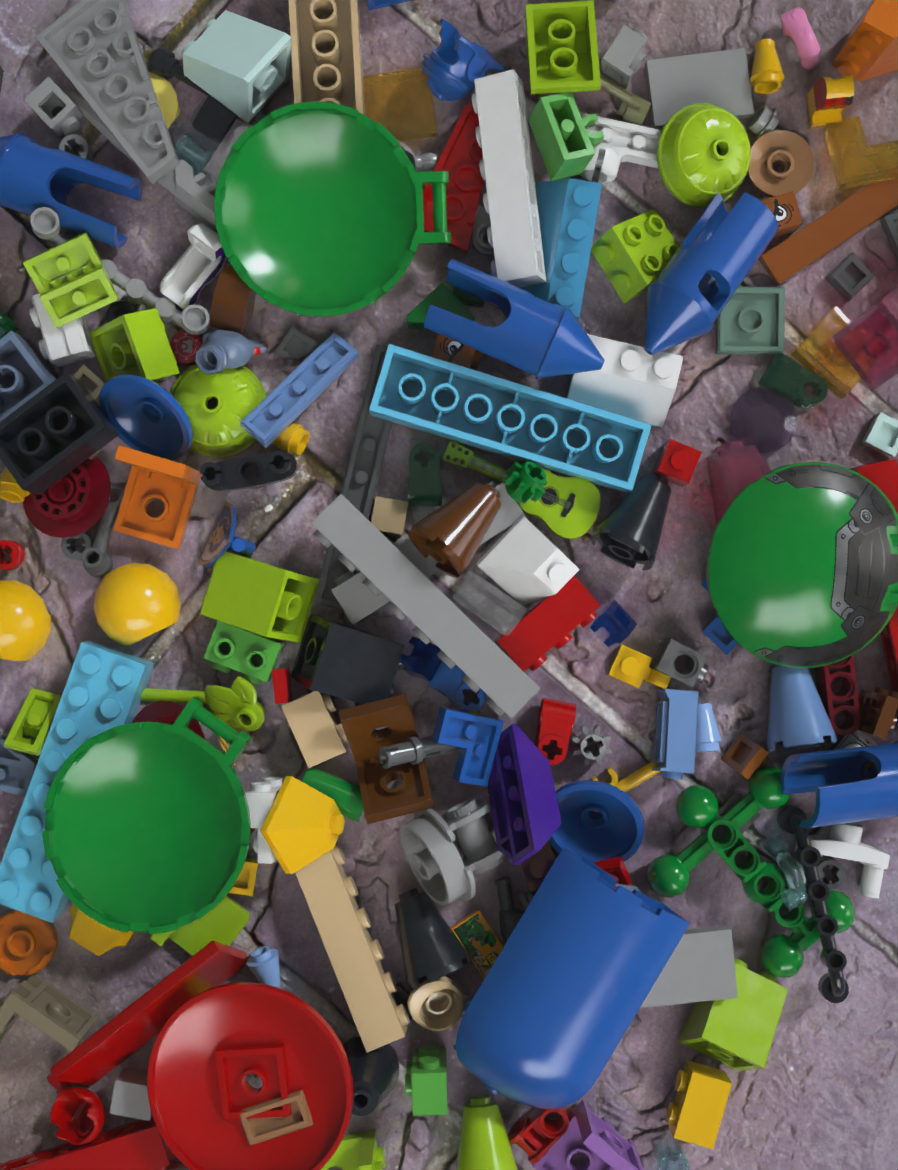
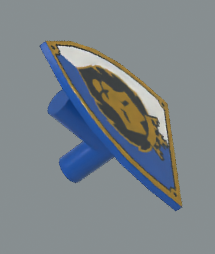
(223, 537)

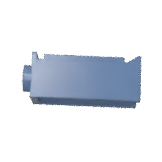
(675, 733)

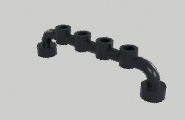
(832, 984)

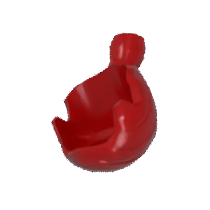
(76, 1113)

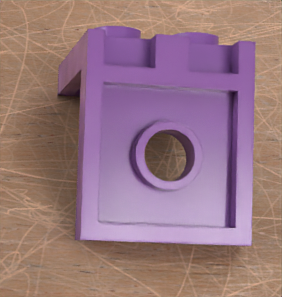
(596, 1139)

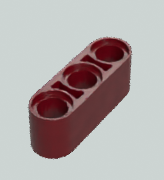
(845, 699)

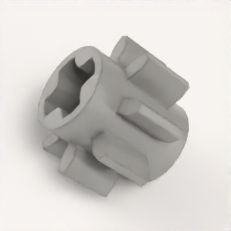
(600, 747)

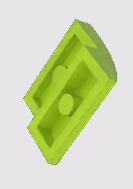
(71, 280)

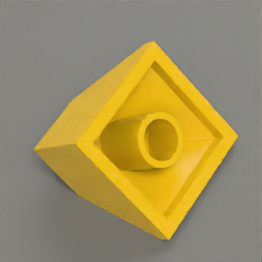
(301, 825)

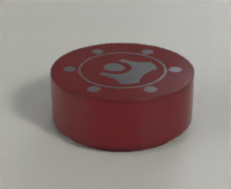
(185, 347)

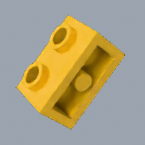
(698, 1104)

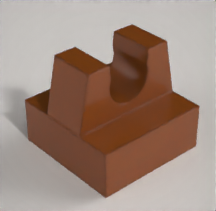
(745, 756)

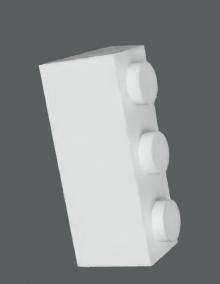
(629, 382)

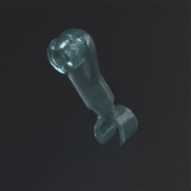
(797, 892)

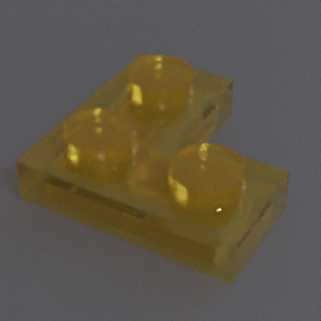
(855, 161)

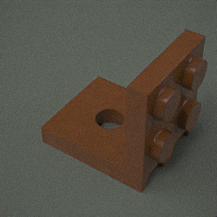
(364, 740)

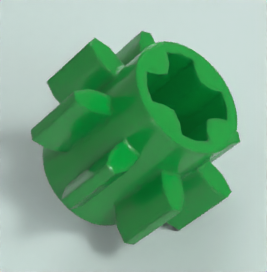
(525, 481)

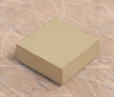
(389, 515)

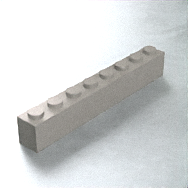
(425, 606)

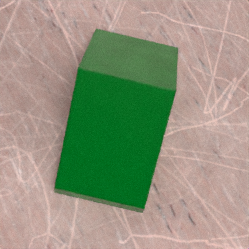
(441, 298)

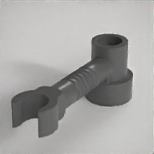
(98, 549)

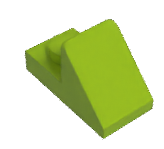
(33, 722)

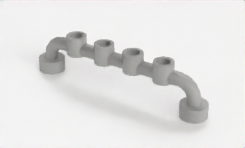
(194, 317)

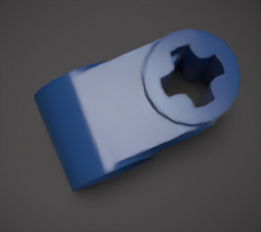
(450, 684)

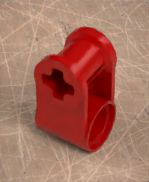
(555, 724)
(537, 1133)

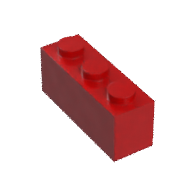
(549, 625)

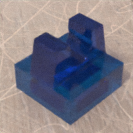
(616, 622)
(422, 661)

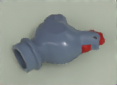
(226, 350)

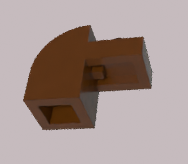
(232, 302)

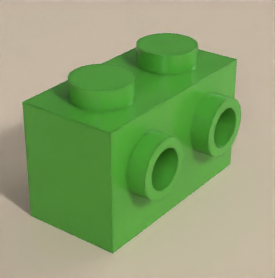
(244, 652)
(427, 1080)

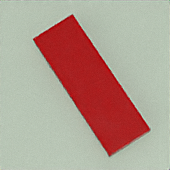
(148, 1014)

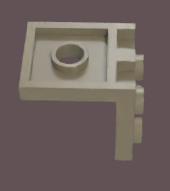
(47, 1010)

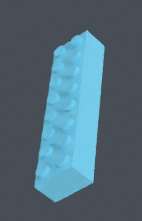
(509, 419)
(98, 695)

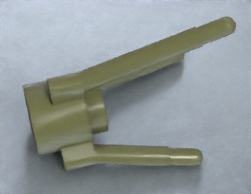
(632, 108)

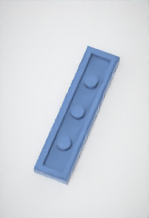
(299, 389)

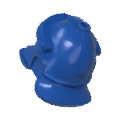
(456, 64)

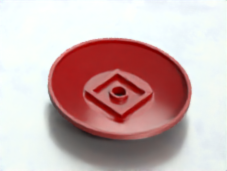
(202, 1085)

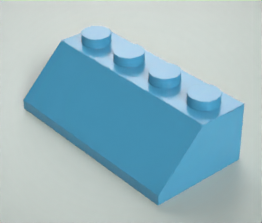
(567, 229)

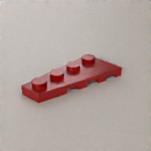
(463, 192)

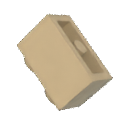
(316, 727)

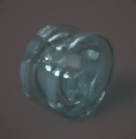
(672, 1153)

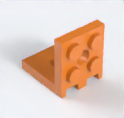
(153, 479)

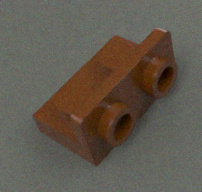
(878, 711)

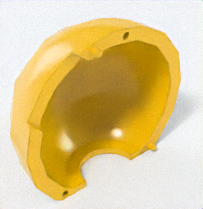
(136, 603)
(23, 621)

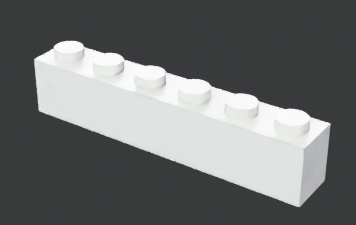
(509, 179)

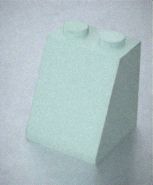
(239, 62)

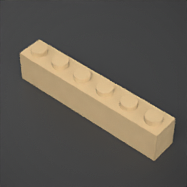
(352, 951)

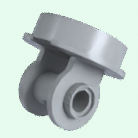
(436, 861)

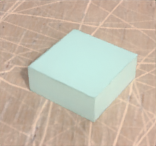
(883, 435)

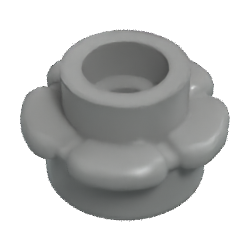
(763, 121)

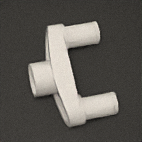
(846, 844)

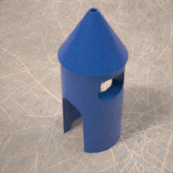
(43, 178)
(706, 271)
(533, 338)
(842, 786)

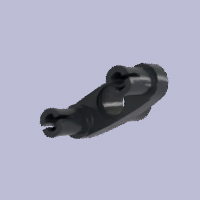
(230, 473)

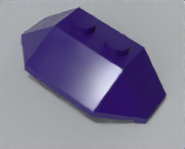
(522, 797)

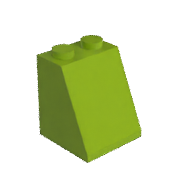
(259, 597)
(740, 1028)

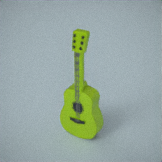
(566, 506)

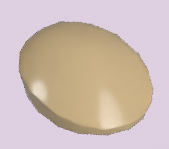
(436, 1004)

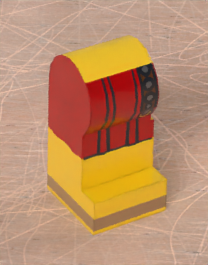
(828, 100)

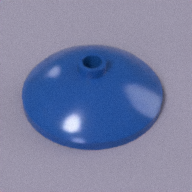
(146, 416)
(597, 835)

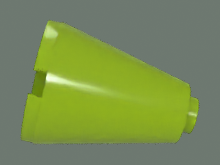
(484, 1138)

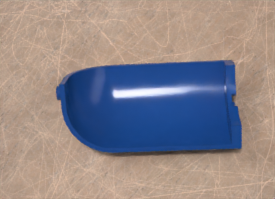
(566, 985)

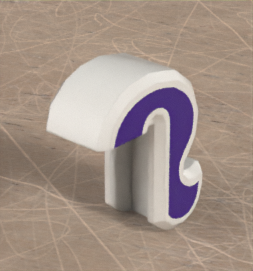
(195, 267)

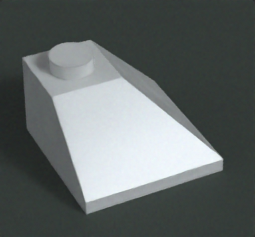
(527, 563)

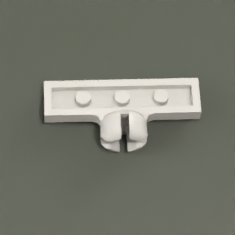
(620, 144)

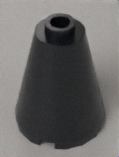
(635, 524)
(426, 940)
(372, 1074)

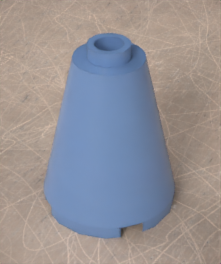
(796, 712)

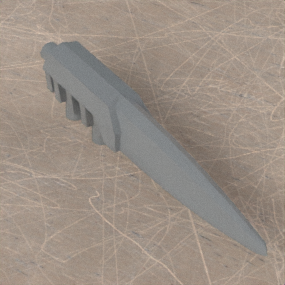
(187, 190)

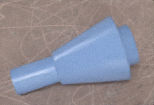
(265, 966)

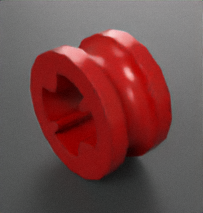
(17, 555)

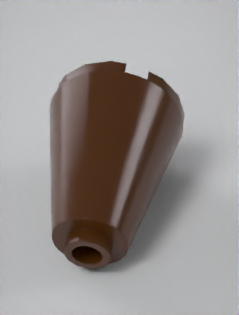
(457, 528)

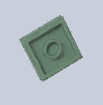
(752, 322)

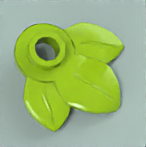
(234, 702)

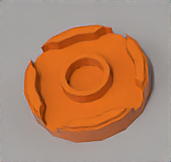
(25, 943)

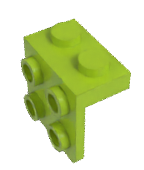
(635, 253)
(219, 925)

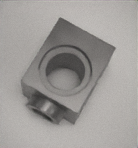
(667, 655)

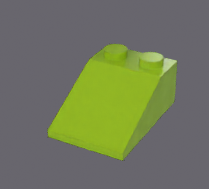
(562, 47)

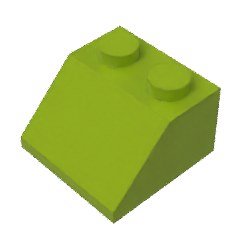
(135, 346)

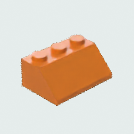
(871, 43)

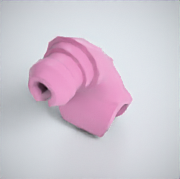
(799, 29)

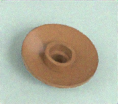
(786, 150)

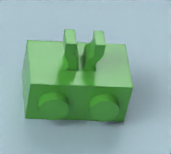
(563, 135)

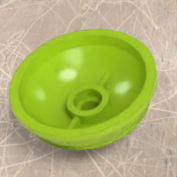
(690, 156)
(219, 431)

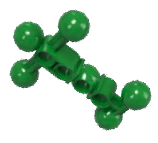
(698, 808)

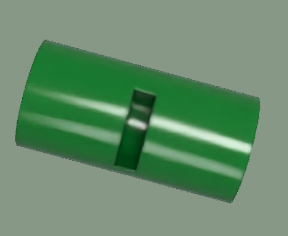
(345, 794)

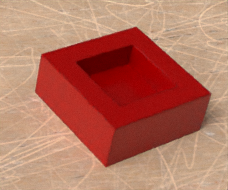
(282, 685)

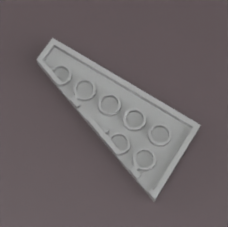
(105, 64)

